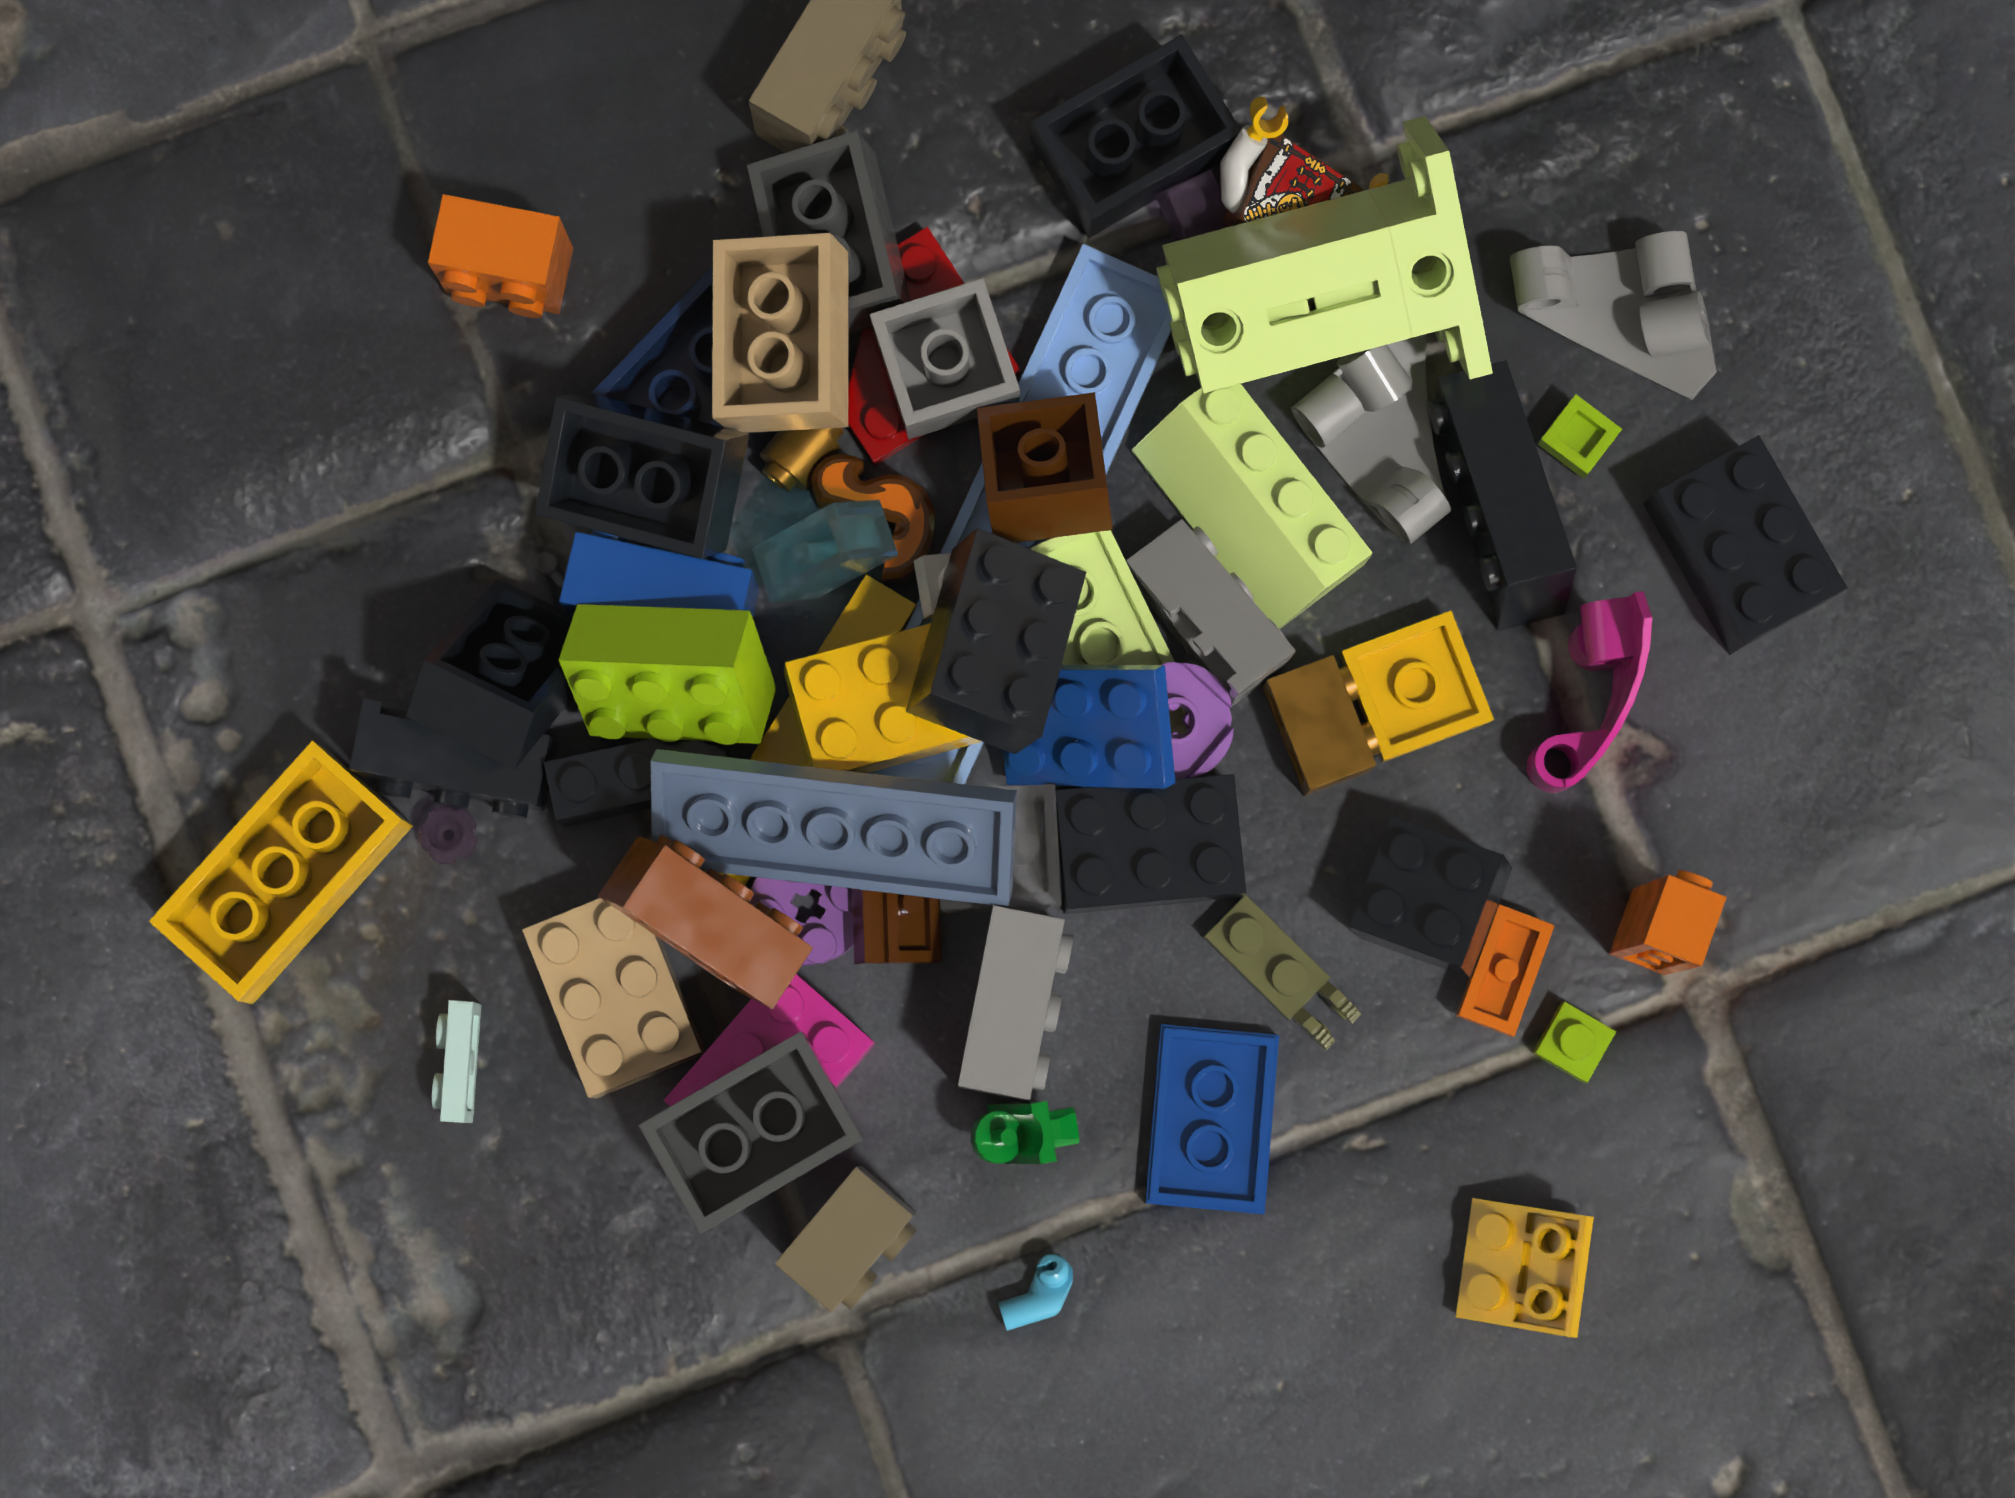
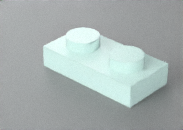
(459, 1036)

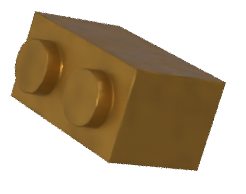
(1321, 724)

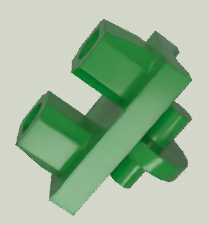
(1023, 1132)

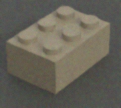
(825, 70)
(845, 1240)

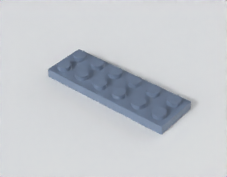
(838, 826)

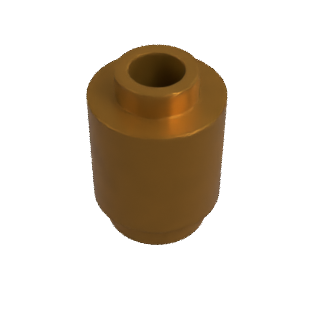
(795, 455)

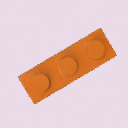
(1669, 923)

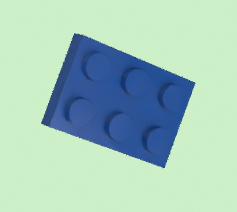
(1102, 731)

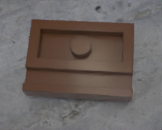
(895, 928)

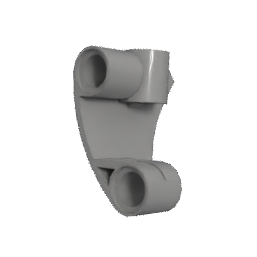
(1625, 306)
(1378, 434)

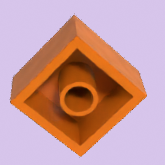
(500, 256)

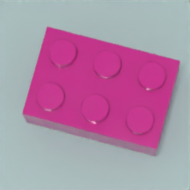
(759, 1028)

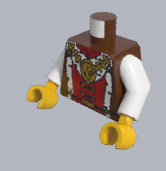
(1273, 175)

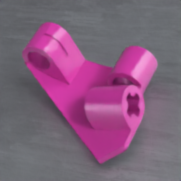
(1610, 637)

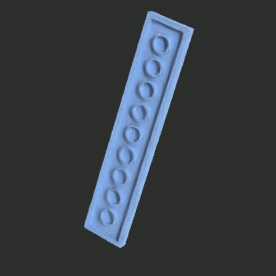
(1096, 340)

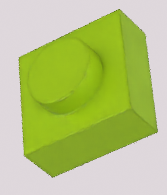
(1579, 436)
(1574, 1042)

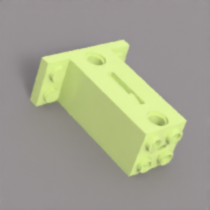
(1330, 278)

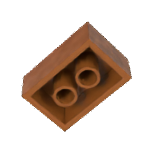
(707, 918)

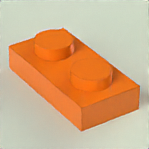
(1505, 971)

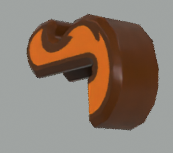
(903, 503)

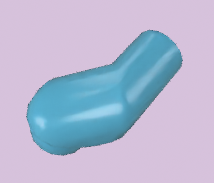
(1045, 1295)

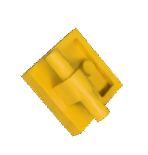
(1524, 1267)

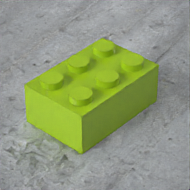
(668, 673)

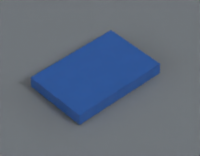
(1212, 1119)

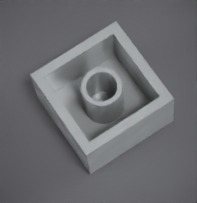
(945, 358)

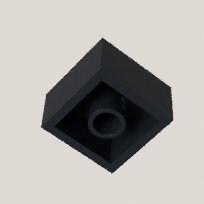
(1431, 896)

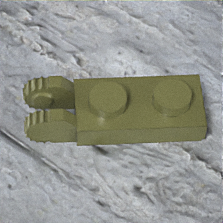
(1277, 968)

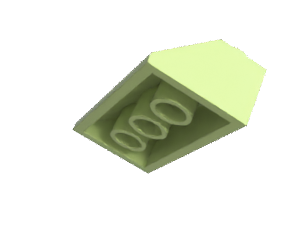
(1253, 500)

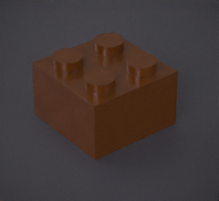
(1044, 468)

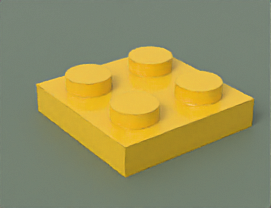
(1417, 686)

